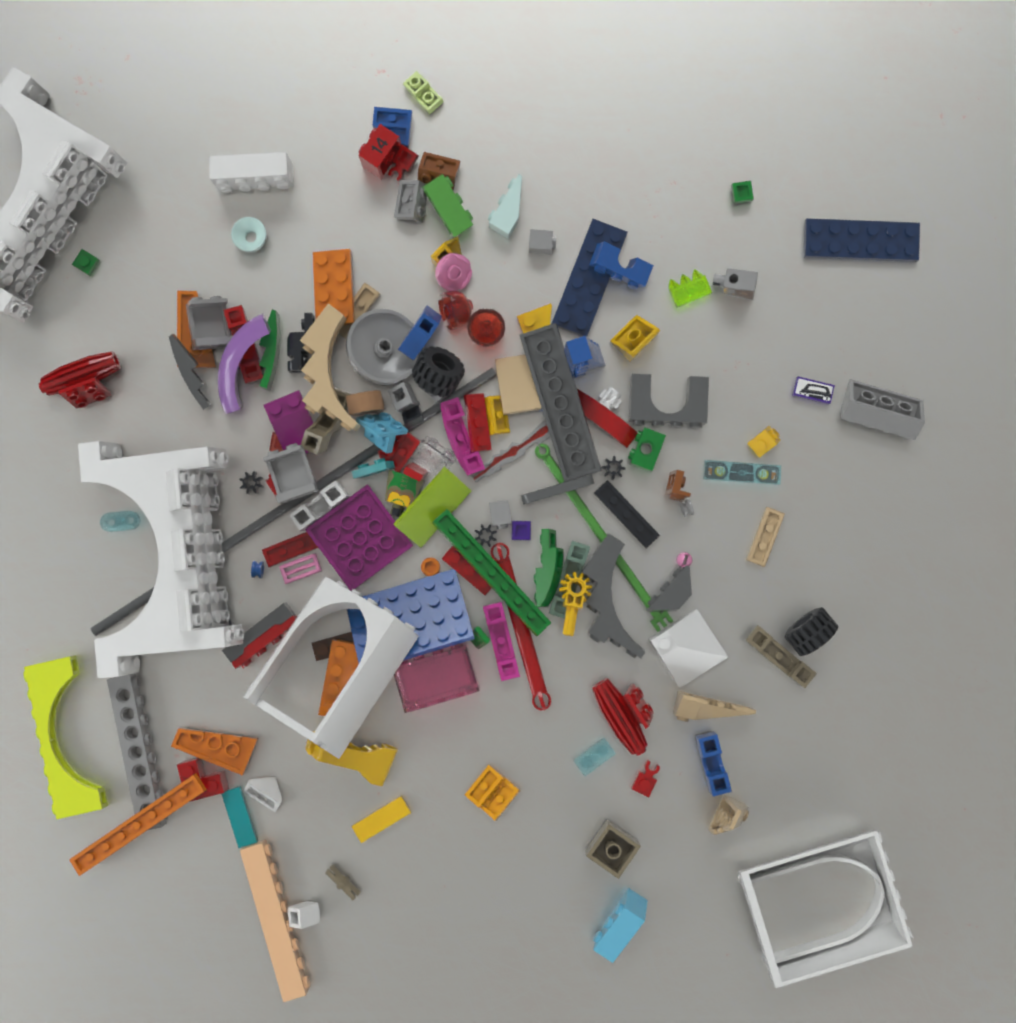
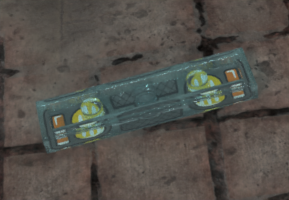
(742, 472)

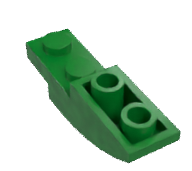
(549, 576)

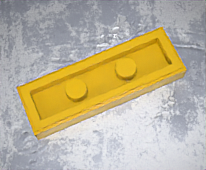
(381, 819)

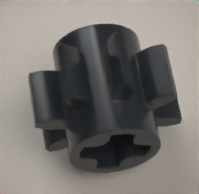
(613, 462)
(250, 487)
(481, 533)

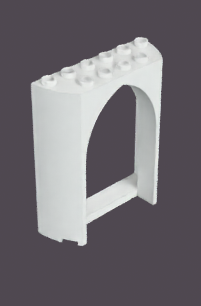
(385, 650)
(874, 935)

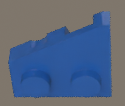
(395, 120)

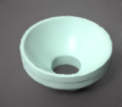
(245, 226)

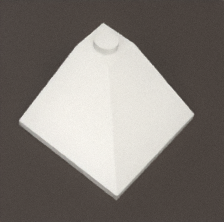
(688, 648)

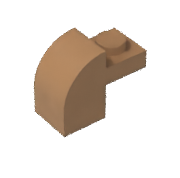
(365, 403)

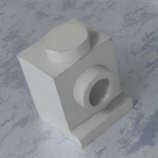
(397, 396)

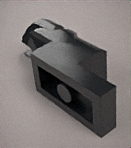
(294, 346)

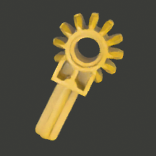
(573, 601)

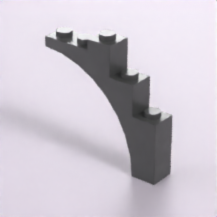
(607, 624)

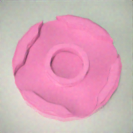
(453, 272)

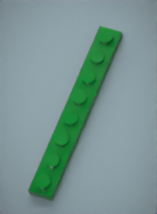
(491, 572)

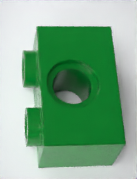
(654, 441)

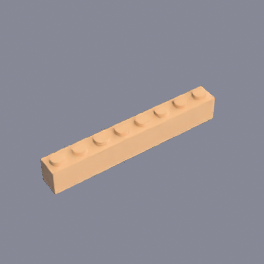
(275, 921)

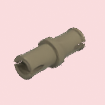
(342, 882)

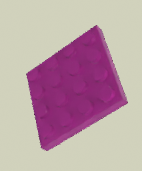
(359, 537)

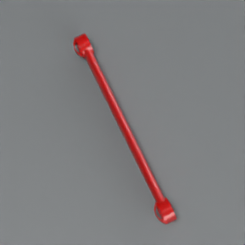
(524, 639)

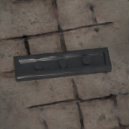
(626, 514)

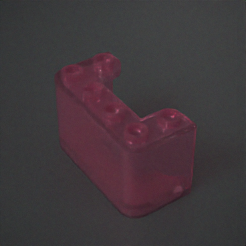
(436, 678)

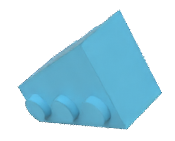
(621, 925)

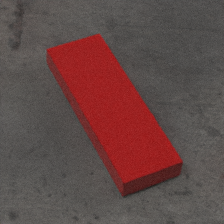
(288, 549)

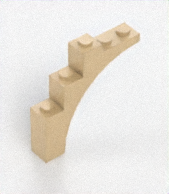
(320, 341)

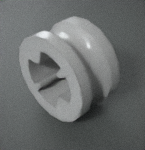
(686, 507)

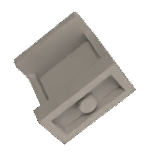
(208, 323)
(290, 473)

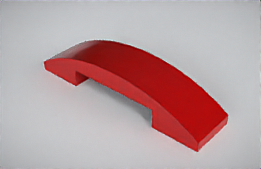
(250, 362)
(607, 420)

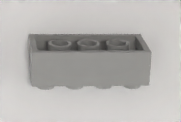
(883, 410)

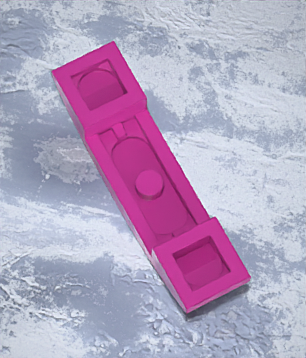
(459, 438)
(501, 641)

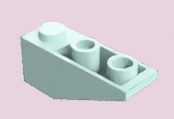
(507, 214)

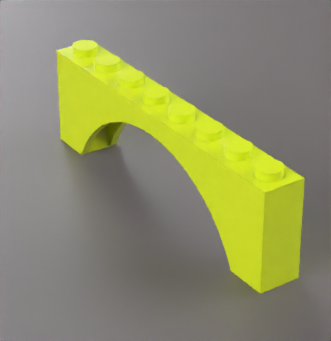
(68, 790)

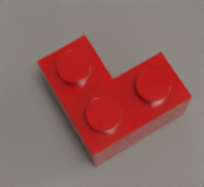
(215, 783)

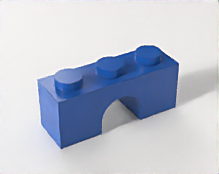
(606, 261)
(712, 763)

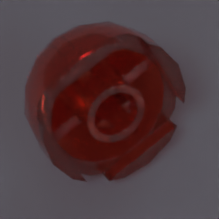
(455, 308)
(486, 327)

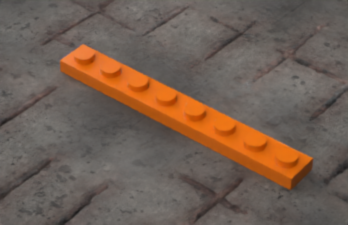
(138, 824)

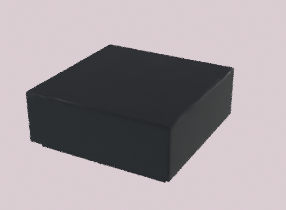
(412, 416)

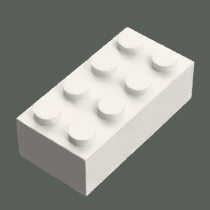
(251, 171)

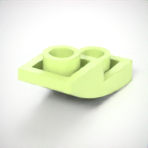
(423, 93)

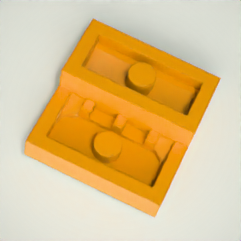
(492, 792)

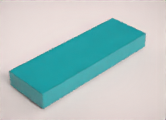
(239, 817)

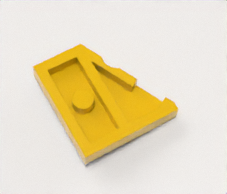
(535, 318)

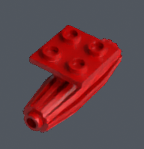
(81, 379)
(625, 714)

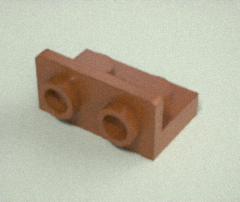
(435, 165)
(675, 483)

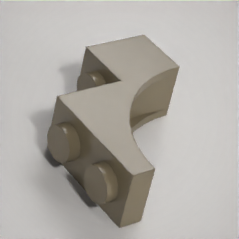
(319, 433)

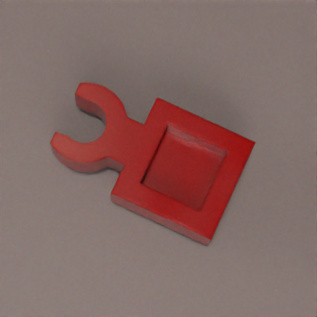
(404, 160)
(645, 781)

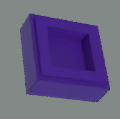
(521, 530)

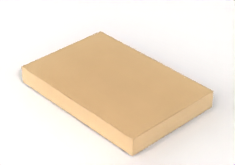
(516, 385)

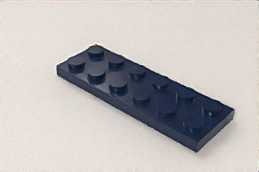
(861, 240)
(586, 285)

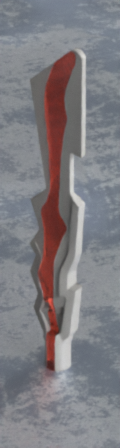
(514, 451)

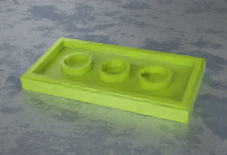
(440, 494)

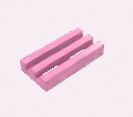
(316, 563)

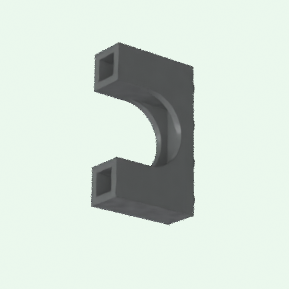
(643, 410)

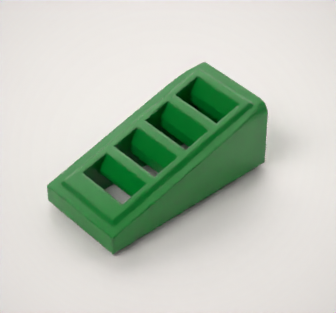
(481, 638)

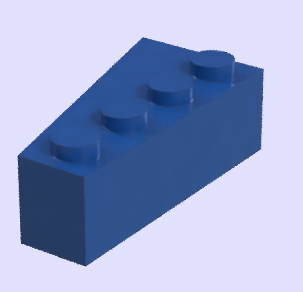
(583, 356)

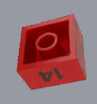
(379, 151)

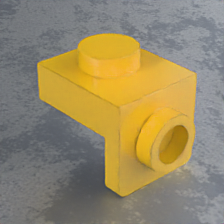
(764, 441)

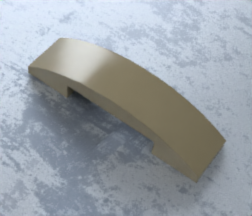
(780, 657)

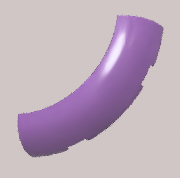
(231, 360)

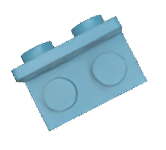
(381, 430)

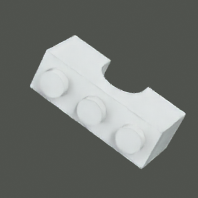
(318, 507)

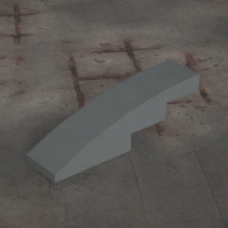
(186, 364)

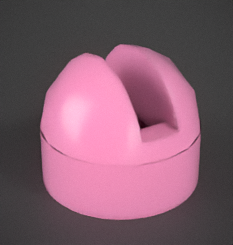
(680, 558)

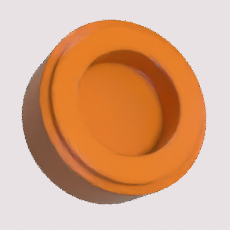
(430, 566)

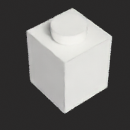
(304, 914)

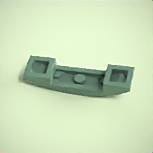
(574, 562)

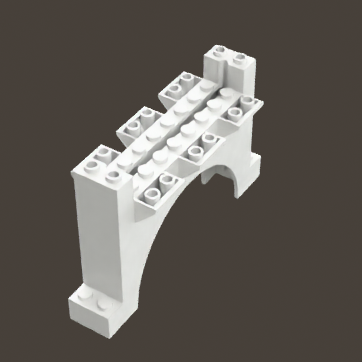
(56, 172)
(177, 499)

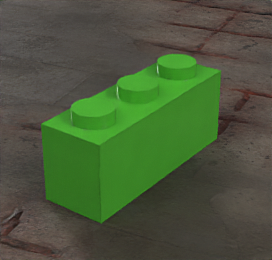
(448, 205)

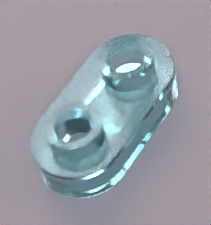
(121, 521)

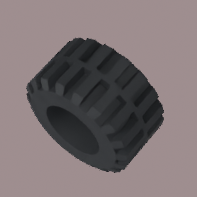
(438, 371)
(811, 631)

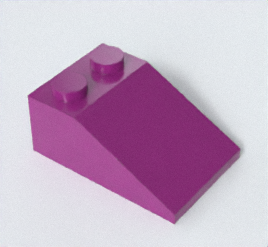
(289, 418)

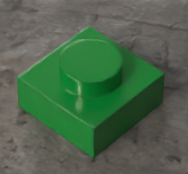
(742, 192)
(85, 262)

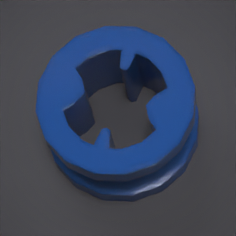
(257, 569)

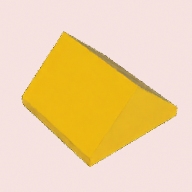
(634, 337)

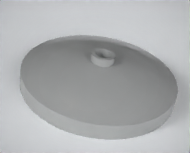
(365, 342)

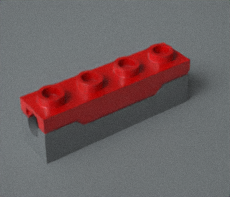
(260, 636)

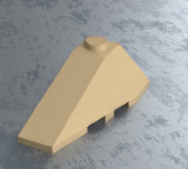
(698, 707)
(728, 815)

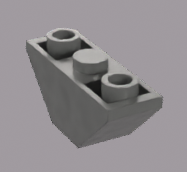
(673, 593)

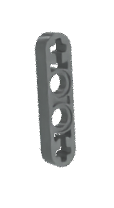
(557, 489)

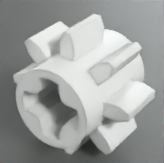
(610, 398)

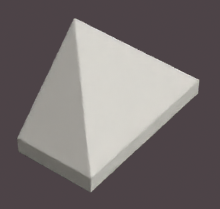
(265, 791)

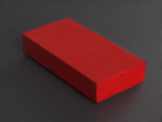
(415, 471)

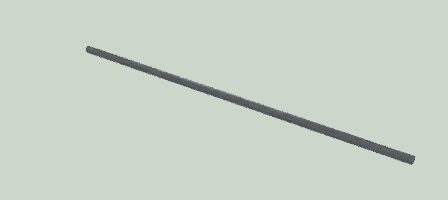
(285, 507)

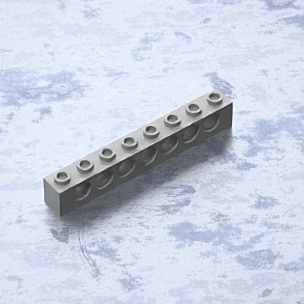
(129, 742)

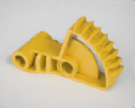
(370, 761)

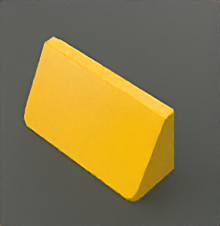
(497, 421)

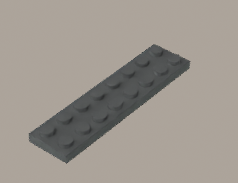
(560, 402)

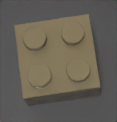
(612, 849)

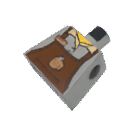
(744, 285)

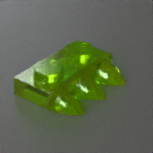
(689, 290)

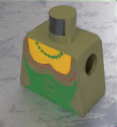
(401, 491)

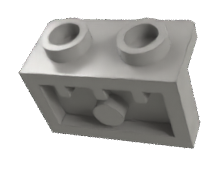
(410, 201)

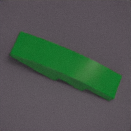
(270, 357)

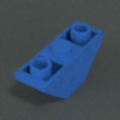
(420, 332)

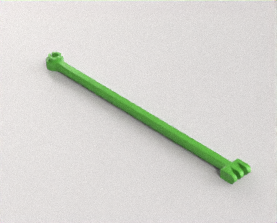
(600, 534)

